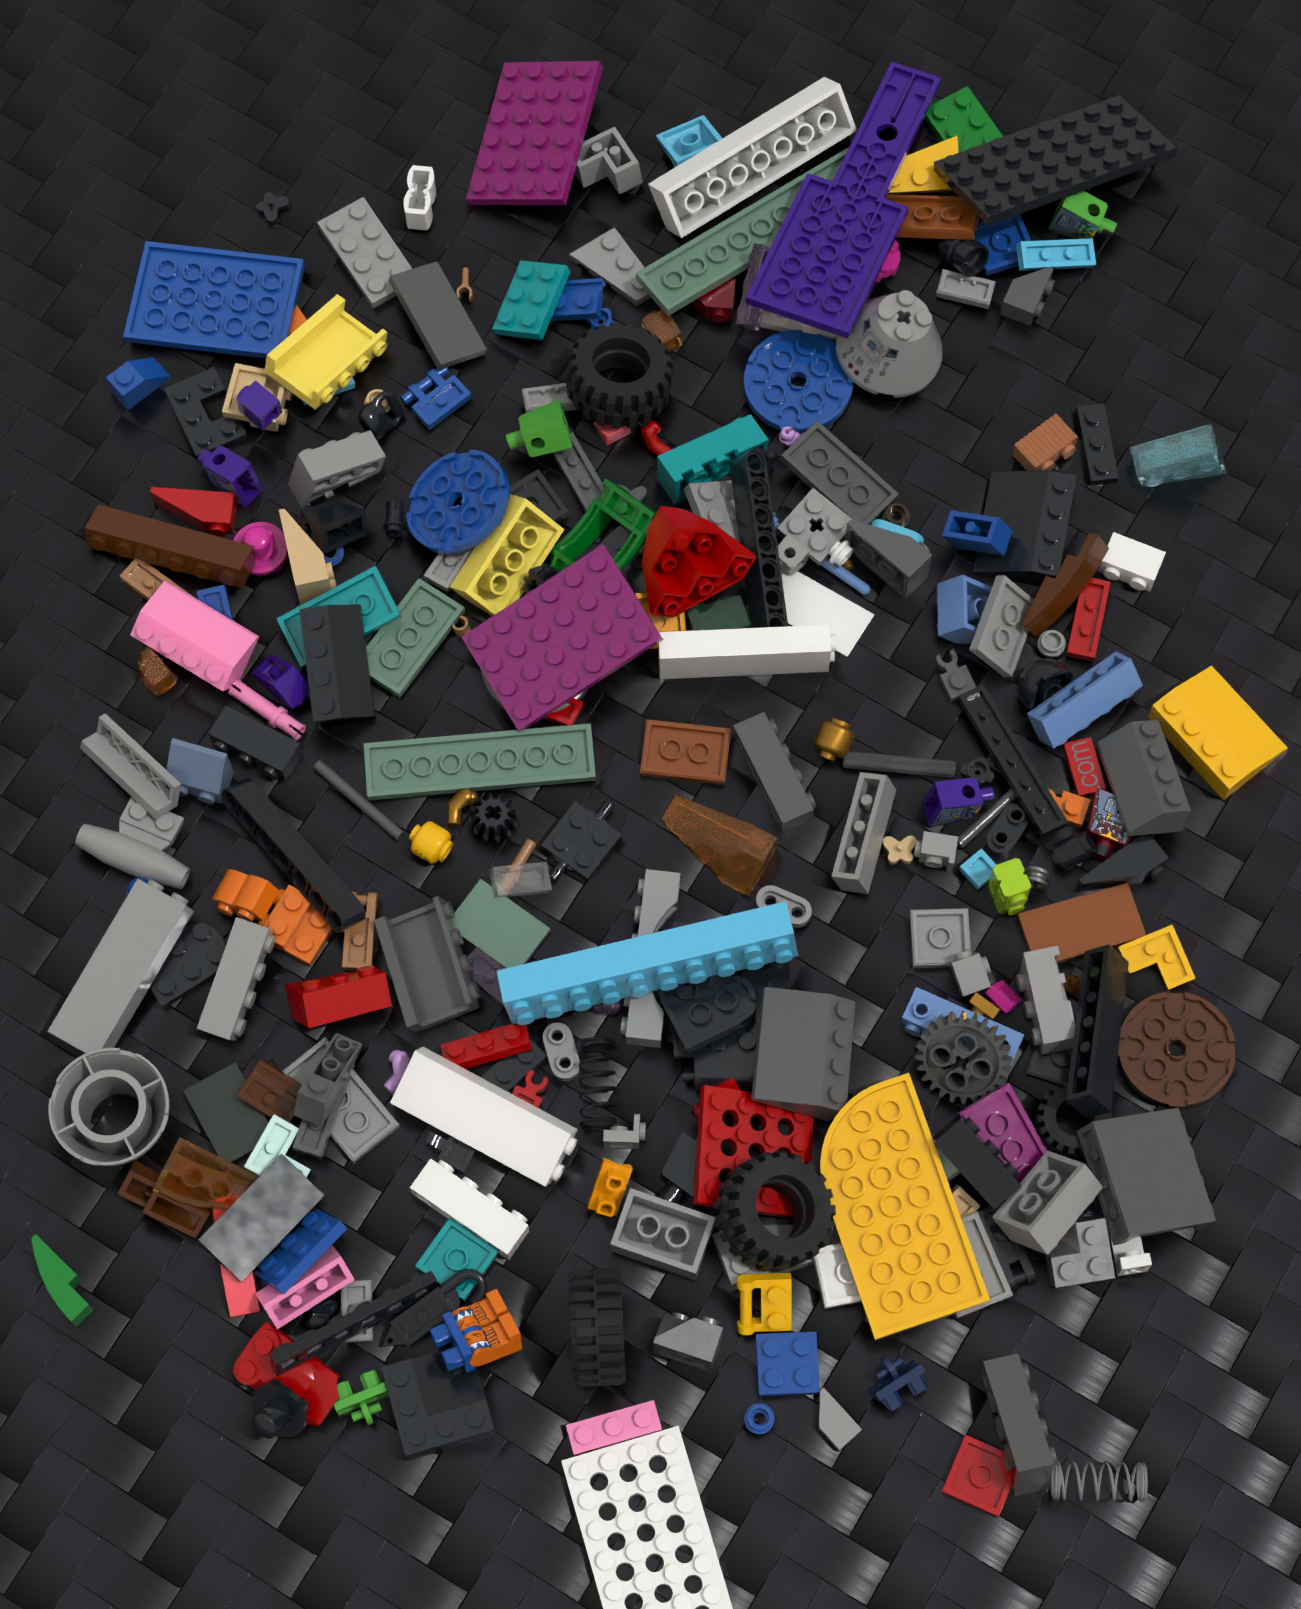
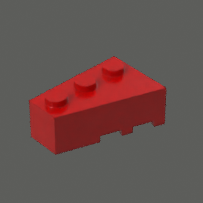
(338, 996)

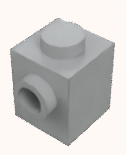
(970, 972)

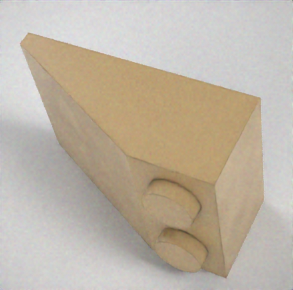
(307, 561)

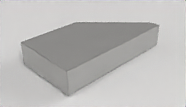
(835, 1421)

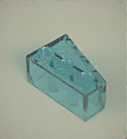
(1179, 457)

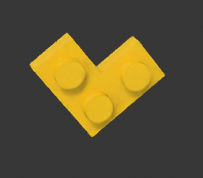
(1160, 949)

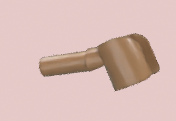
(465, 285)
(463, 630)

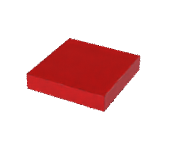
(979, 1476)

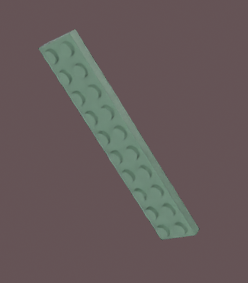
(725, 247)

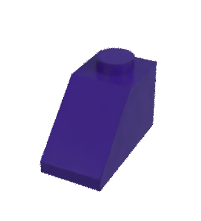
(282, 681)

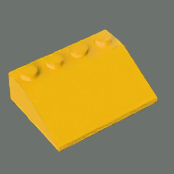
(1216, 731)

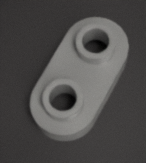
(793, 903)
(561, 1050)

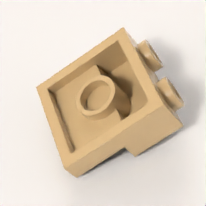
(244, 376)

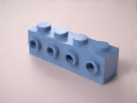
(1085, 699)
(928, 1007)

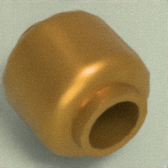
(834, 739)

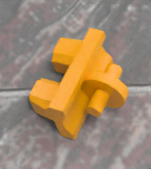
(609, 1187)

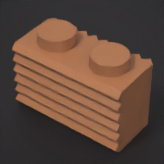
(1045, 445)

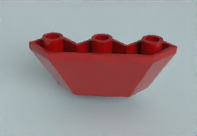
(689, 561)

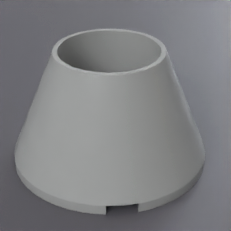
(88, 1083)

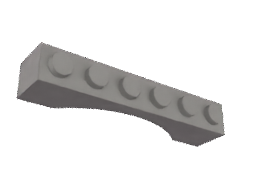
(659, 901)

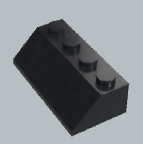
(337, 663)

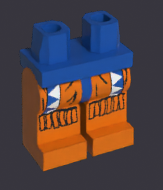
(477, 1333)

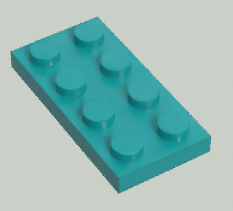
(364, 589)

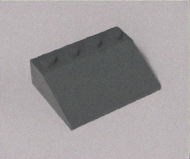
(803, 1051)

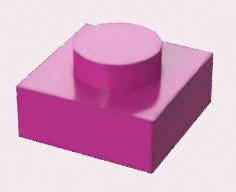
(1003, 996)

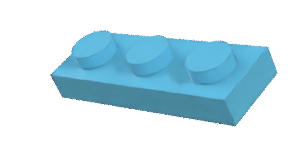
(1056, 254)

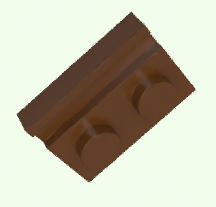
(270, 1091)

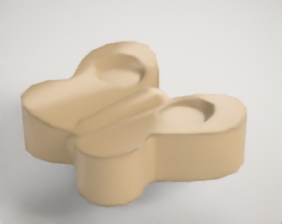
(899, 849)

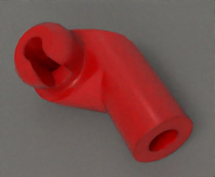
(650, 437)

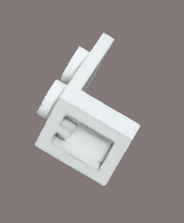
(1130, 1257)

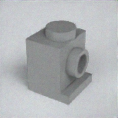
(936, 850)

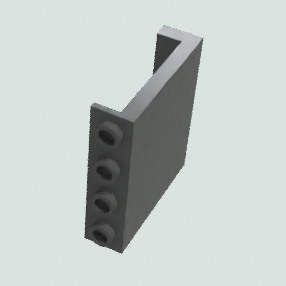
(1146, 1174)

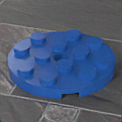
(790, 356)
(484, 502)

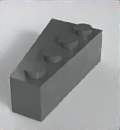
(1019, 1424)

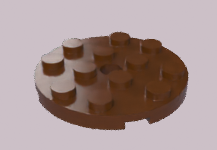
(1176, 1079)

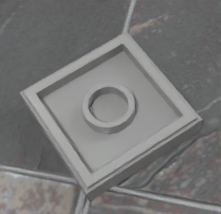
(938, 936)

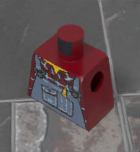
(1106, 825)

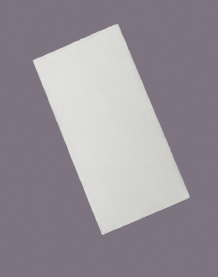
(815, 604)

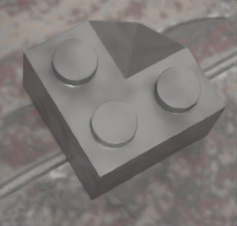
(1081, 1254)
(688, 1341)

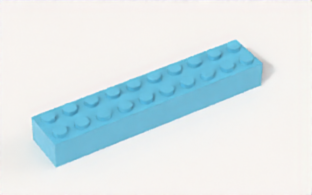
(648, 964)

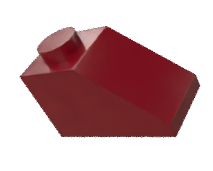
(718, 303)

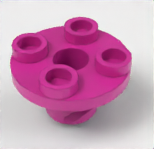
(268, 545)

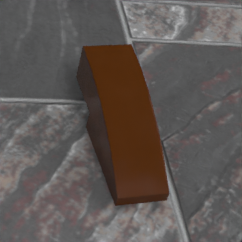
(139, 1187)

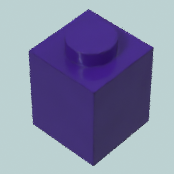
(258, 405)

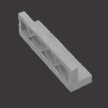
(131, 769)

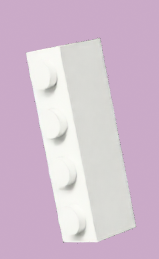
(469, 1207)

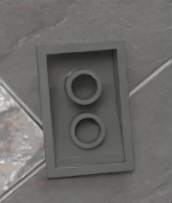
(890, 555)

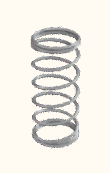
(1141, 1480)

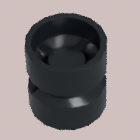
(965, 255)

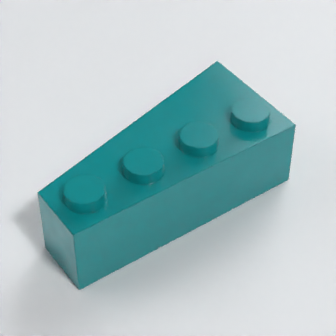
(707, 456)

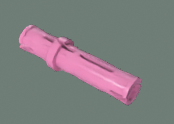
(276, 716)

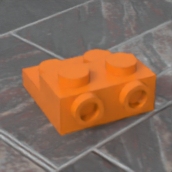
(297, 926)

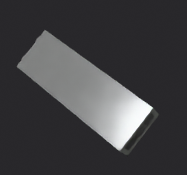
(122, 968)

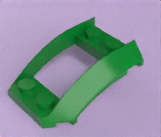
(612, 503)

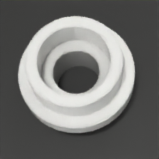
(840, 553)

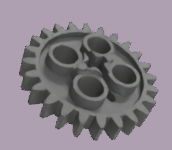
(949, 1035)

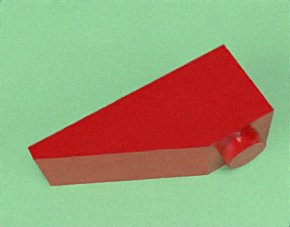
(207, 510)

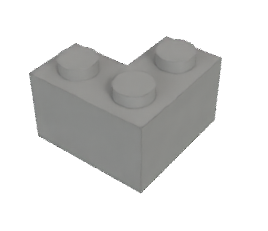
(611, 157)

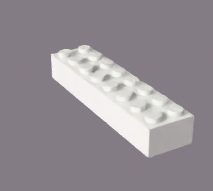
(752, 157)

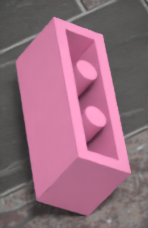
(315, 1285)

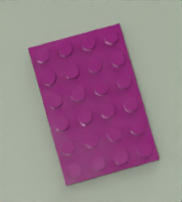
(534, 133)
(562, 638)

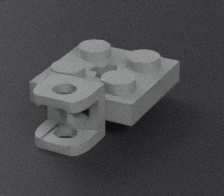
(800, 541)

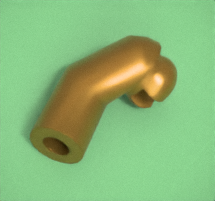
(457, 803)

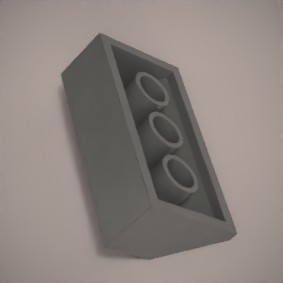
(1144, 779)

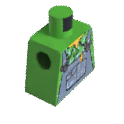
(1082, 217)

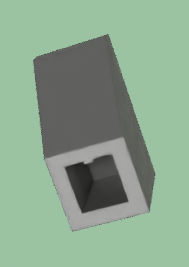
(1026, 295)

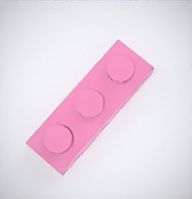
(613, 1428)

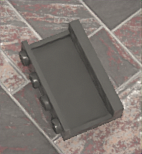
(428, 965)

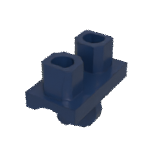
(908, 1375)

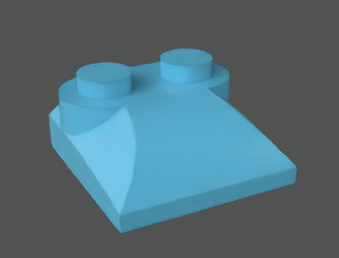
(688, 139)

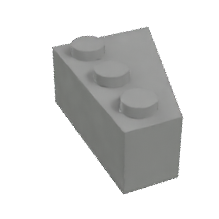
(335, 464)
(1046, 1000)

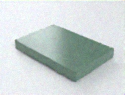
(499, 926)

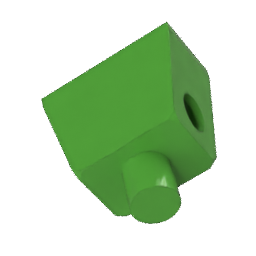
(542, 431)

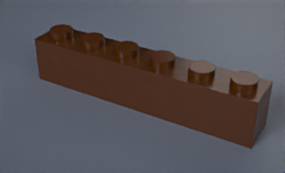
(170, 546)

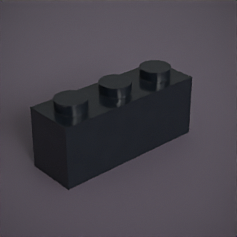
(255, 743)
(978, 1160)

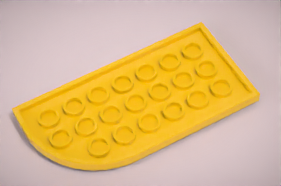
(897, 1212)

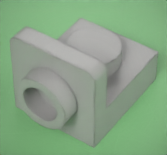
(620, 1138)

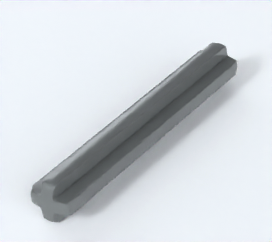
(899, 764)

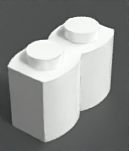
(419, 197)

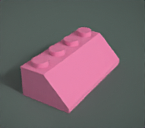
(195, 636)

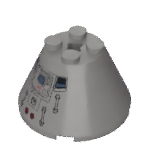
(892, 346)

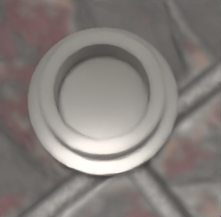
(1051, 643)

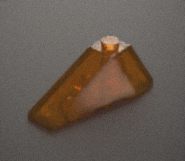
(726, 844)
(201, 1178)

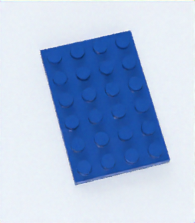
(213, 299)

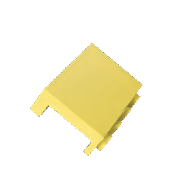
(324, 354)

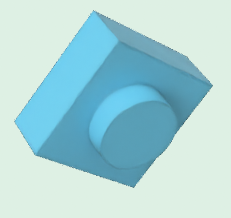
(978, 869)

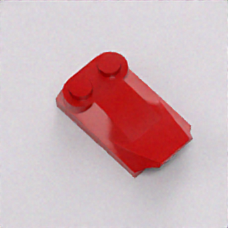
(309, 1380)

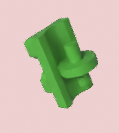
(373, 1391)

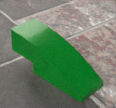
(60, 1282)

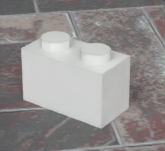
(1131, 562)

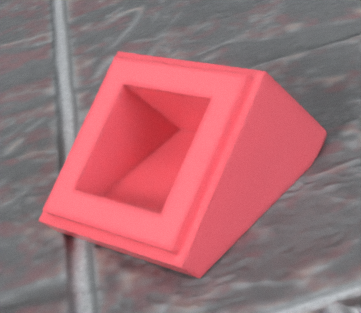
(611, 434)

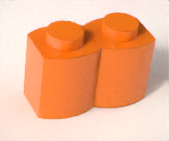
(244, 895)

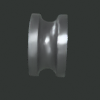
(1037, 877)

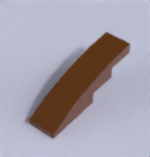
(1060, 592)

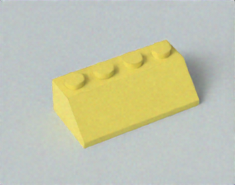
(497, 566)

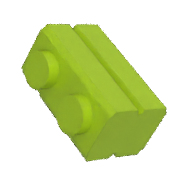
(1009, 886)

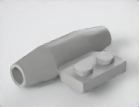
(138, 845)

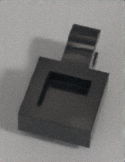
(452, 1151)

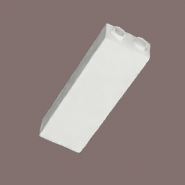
(746, 651)
(485, 1116)

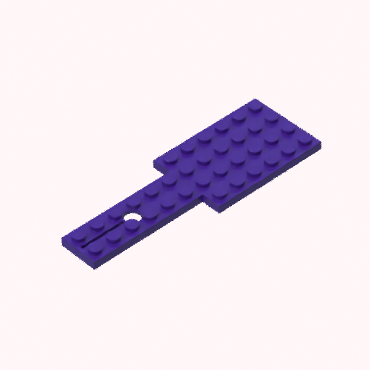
(846, 226)

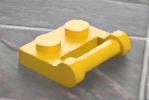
(775, 1302)

